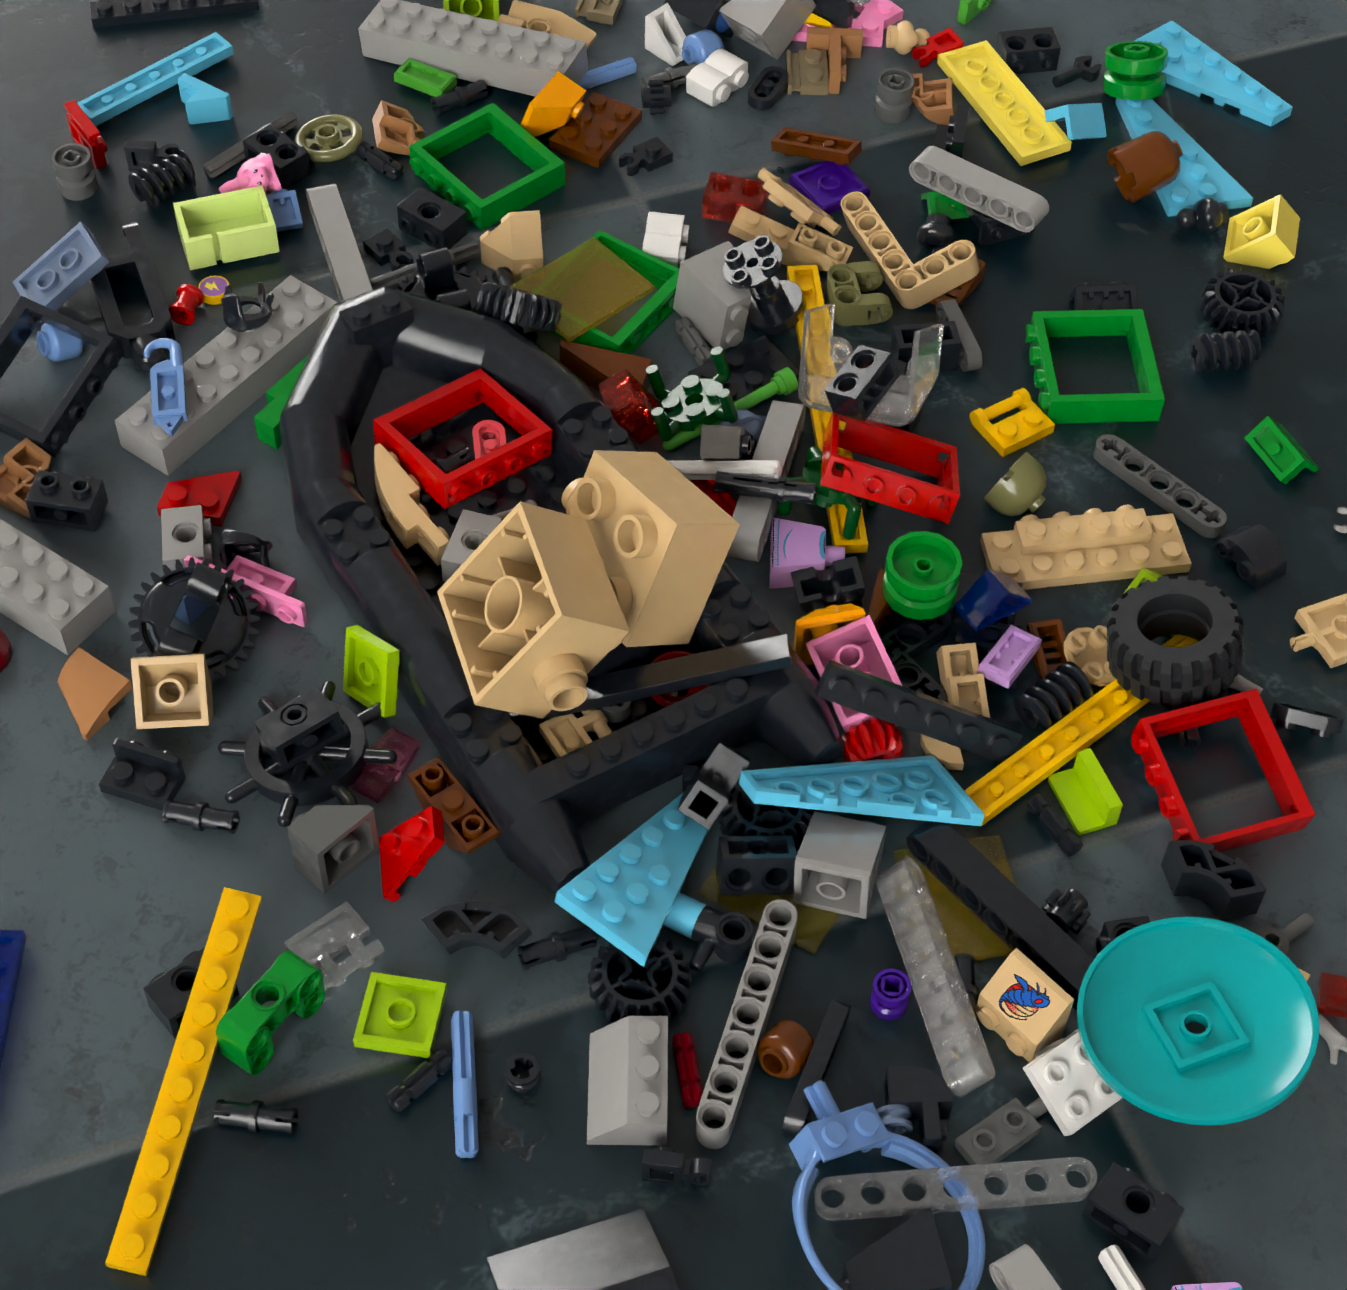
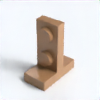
(839, 45)

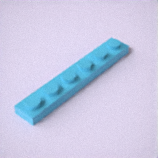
(155, 78)

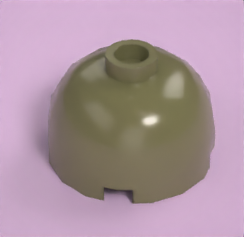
(1019, 488)

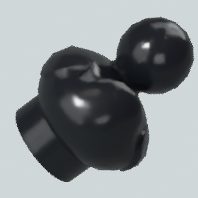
(1205, 216)
(936, 232)

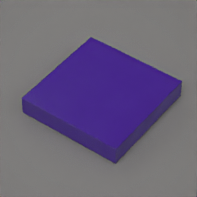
(827, 184)

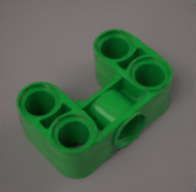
(248, 1027)

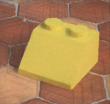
(1263, 235)

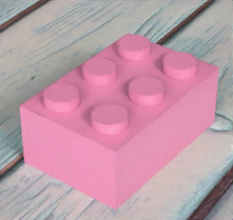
(856, 647)

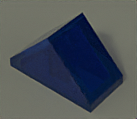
(991, 599)

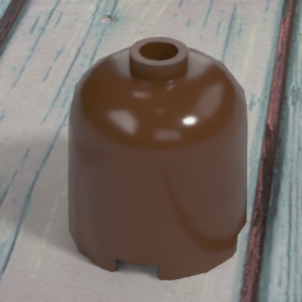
(1145, 164)

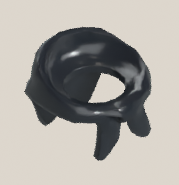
(242, 322)
(241, 542)

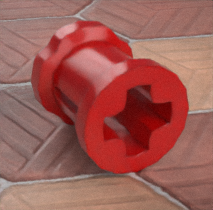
(187, 301)

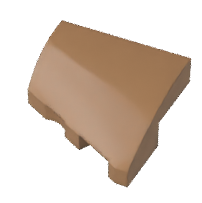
(934, 98)
(395, 129)
(18, 474)
(91, 690)

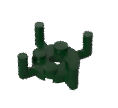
(694, 400)
(827, 496)

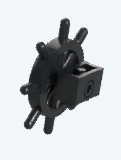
(303, 739)

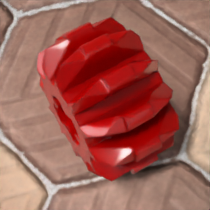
(872, 741)

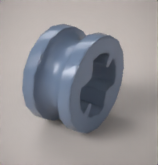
(896, 1118)

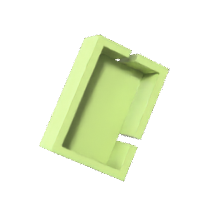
(226, 227)

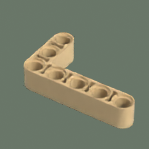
(909, 282)

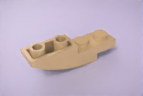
(798, 246)
(401, 506)

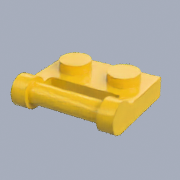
(1016, 430)

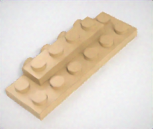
(1086, 547)

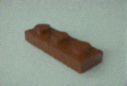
(816, 146)

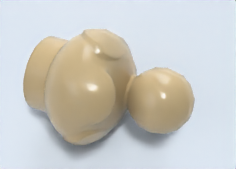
(903, 37)

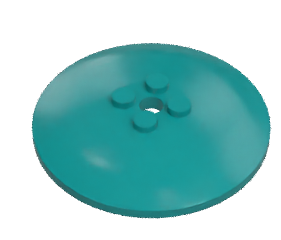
(1209, 973)

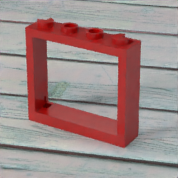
(445, 403)
(884, 485)
(1266, 746)

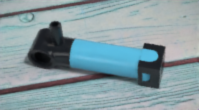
(711, 930)

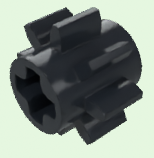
(656, 96)
(1067, 909)

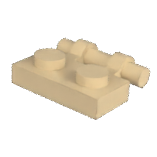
(569, 733)

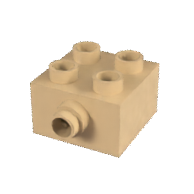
(656, 541)
(532, 613)

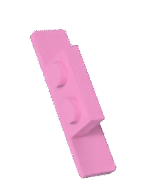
(269, 589)

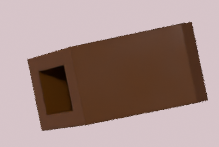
(463, 821)

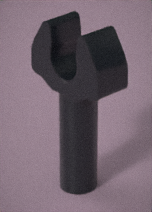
(1081, 70)

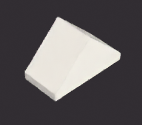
(664, 35)

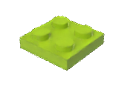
(371, 670)
(400, 1015)

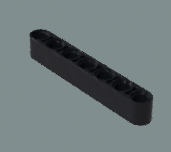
(1000, 904)

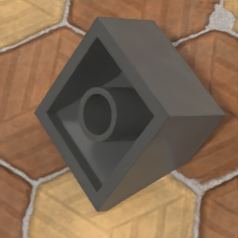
(332, 842)

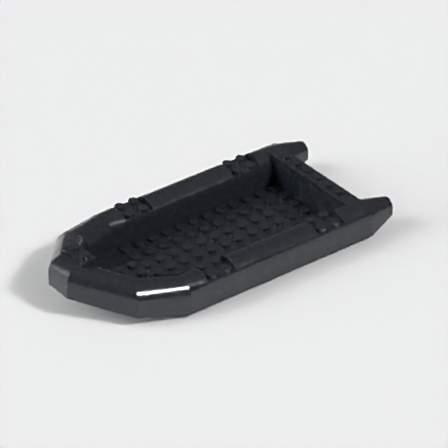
(399, 347)

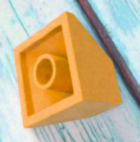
(553, 105)
(820, 623)

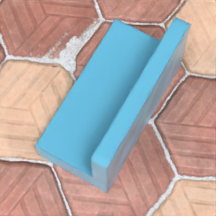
(1081, 120)

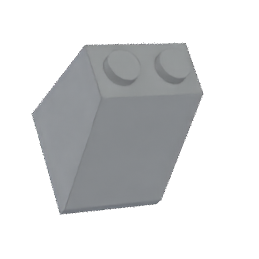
(767, 23)
(709, 300)
(838, 864)

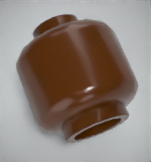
(785, 1049)

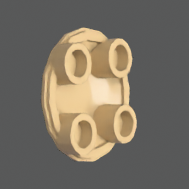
(1089, 651)

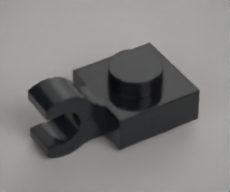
(144, 153)

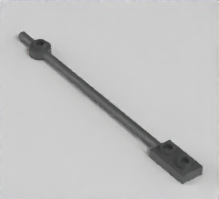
(1016, 1125)

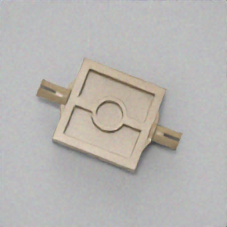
(802, 208)
(1324, 629)

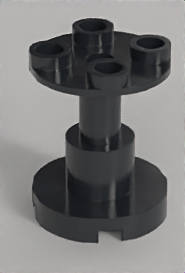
(773, 301)

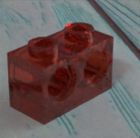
(727, 193)
(630, 404)

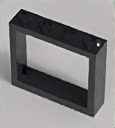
(86, 386)

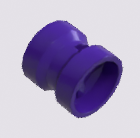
(890, 1003)

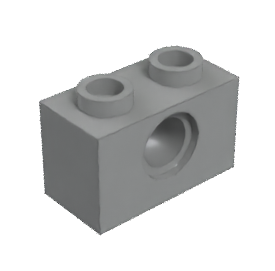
(185, 534)
(467, 536)

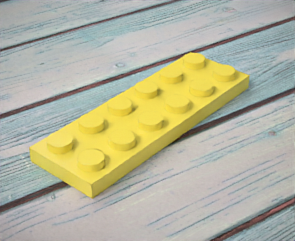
(1003, 103)

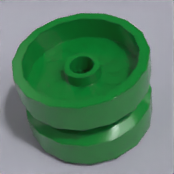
(1135, 70)
(921, 575)

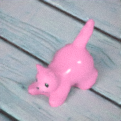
(254, 173)

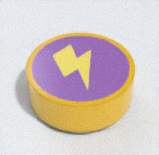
(213, 289)

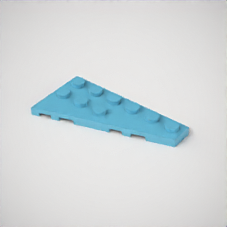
(1201, 70)
(1199, 173)
(885, 787)
(636, 882)

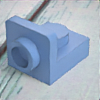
(285, 210)

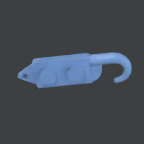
(168, 387)

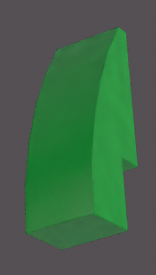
(268, 418)

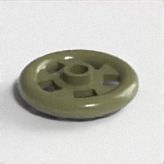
(329, 137)

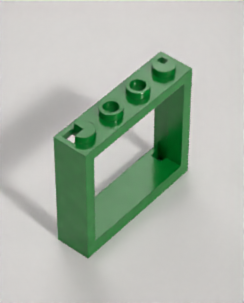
(547, 167)
(651, 314)
(1095, 407)

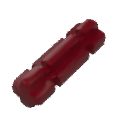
(687, 1069)

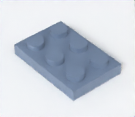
(62, 269)

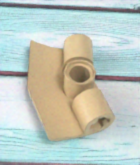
(547, 20)

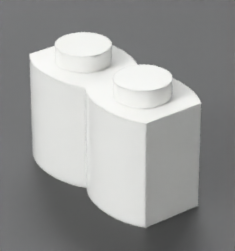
(717, 77)
(665, 237)

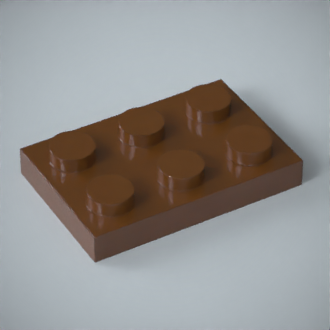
(596, 130)

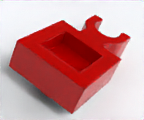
(939, 43)

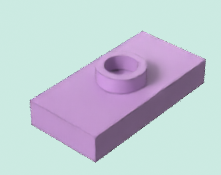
(1009, 656)

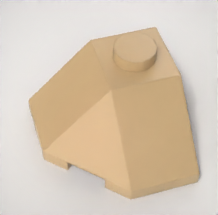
(514, 244)

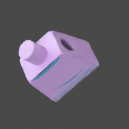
(798, 547)

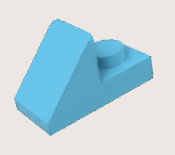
(203, 101)

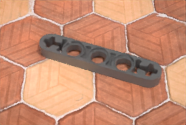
(1116, 453)

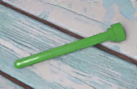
(782, 383)

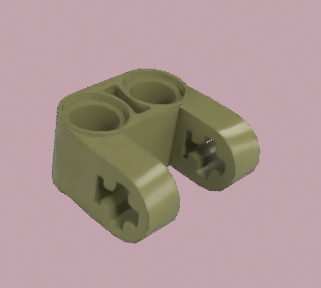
(844, 290)

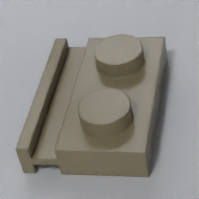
(598, 10)
(807, 72)

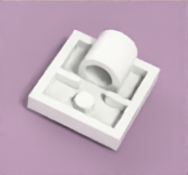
(1069, 1084)

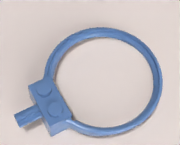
(862, 1129)

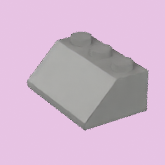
(628, 1082)

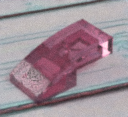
(380, 778)

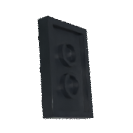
(749, 366)

